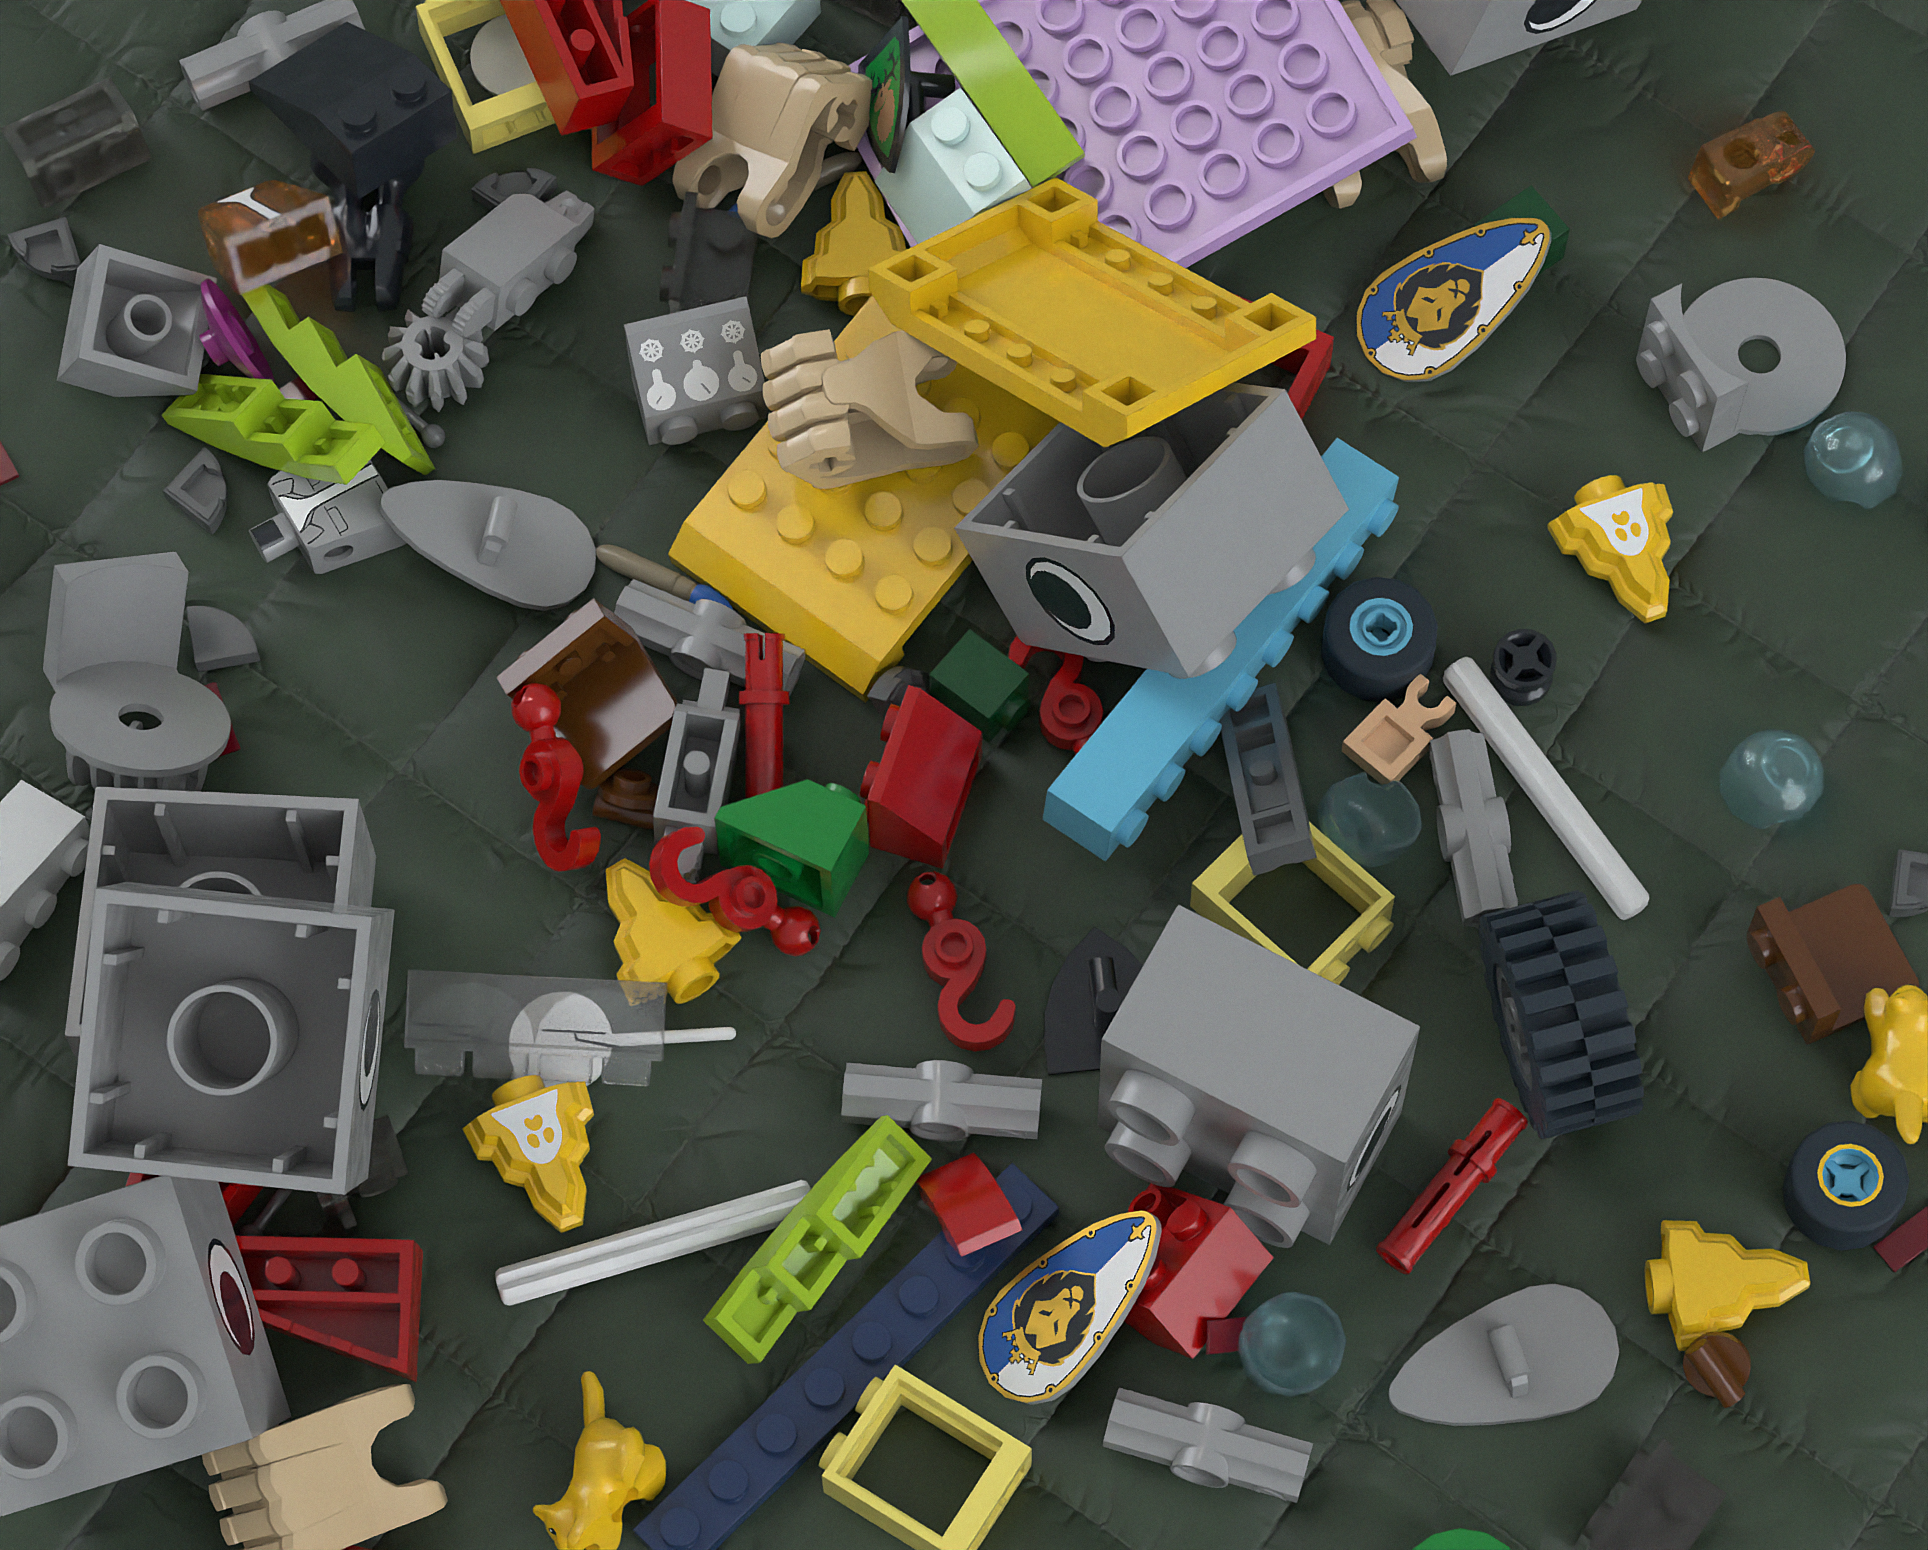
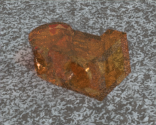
(1749, 161)

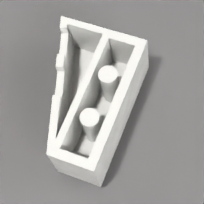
(38, 852)

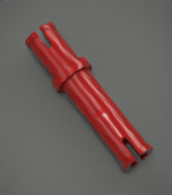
(763, 713)
(1468, 1166)

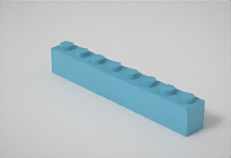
(1167, 718)

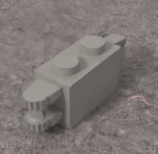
(508, 260)
(698, 769)

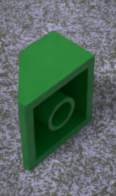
(801, 837)

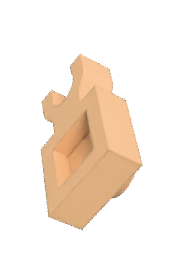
(1395, 738)

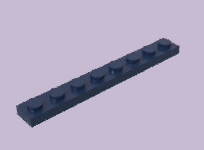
(829, 1385)

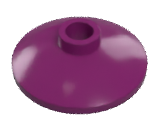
(229, 335)

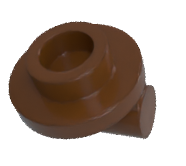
(627, 798)
(1718, 1366)

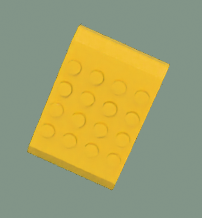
(1080, 314)
(860, 561)

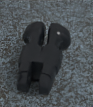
(370, 239)

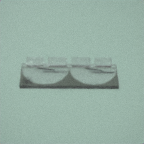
(543, 1016)

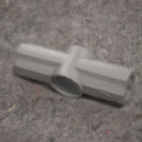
(260, 44)
(696, 633)
(1472, 825)
(942, 1100)
(1207, 1445)

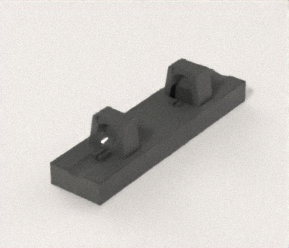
(1266, 783)

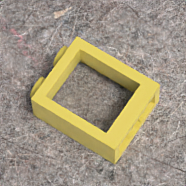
(493, 119)
(1232, 872)
(877, 1407)

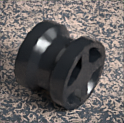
(1525, 652)

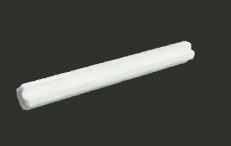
(1546, 788)
(648, 1244)

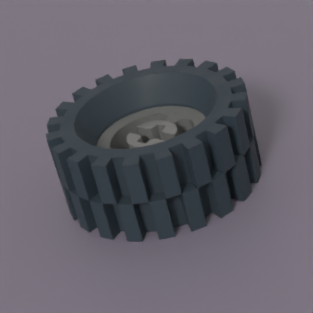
(1561, 1014)

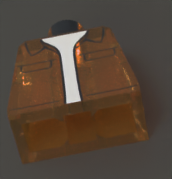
(256, 234)

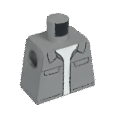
(326, 520)

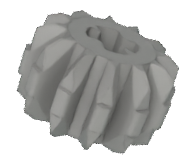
(439, 377)

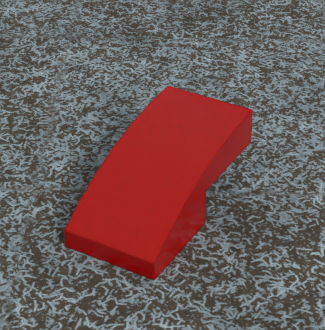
(968, 1204)

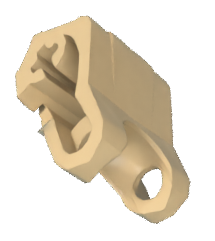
(1389, 42)
(771, 129)
(859, 413)
(315, 1479)

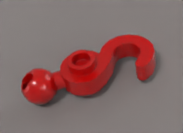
(1068, 709)
(552, 776)
(737, 897)
(955, 958)

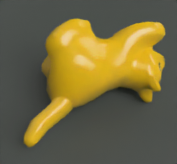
(1897, 1070)
(608, 1473)

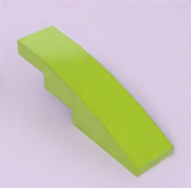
(998, 86)
(348, 386)
(273, 431)
(817, 1238)

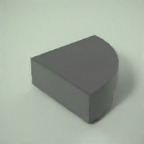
(497, 188)
(47, 250)
(200, 491)
(219, 639)
(892, 687)
(1909, 884)

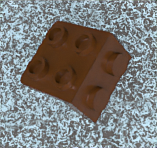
(606, 688)
(1827, 958)

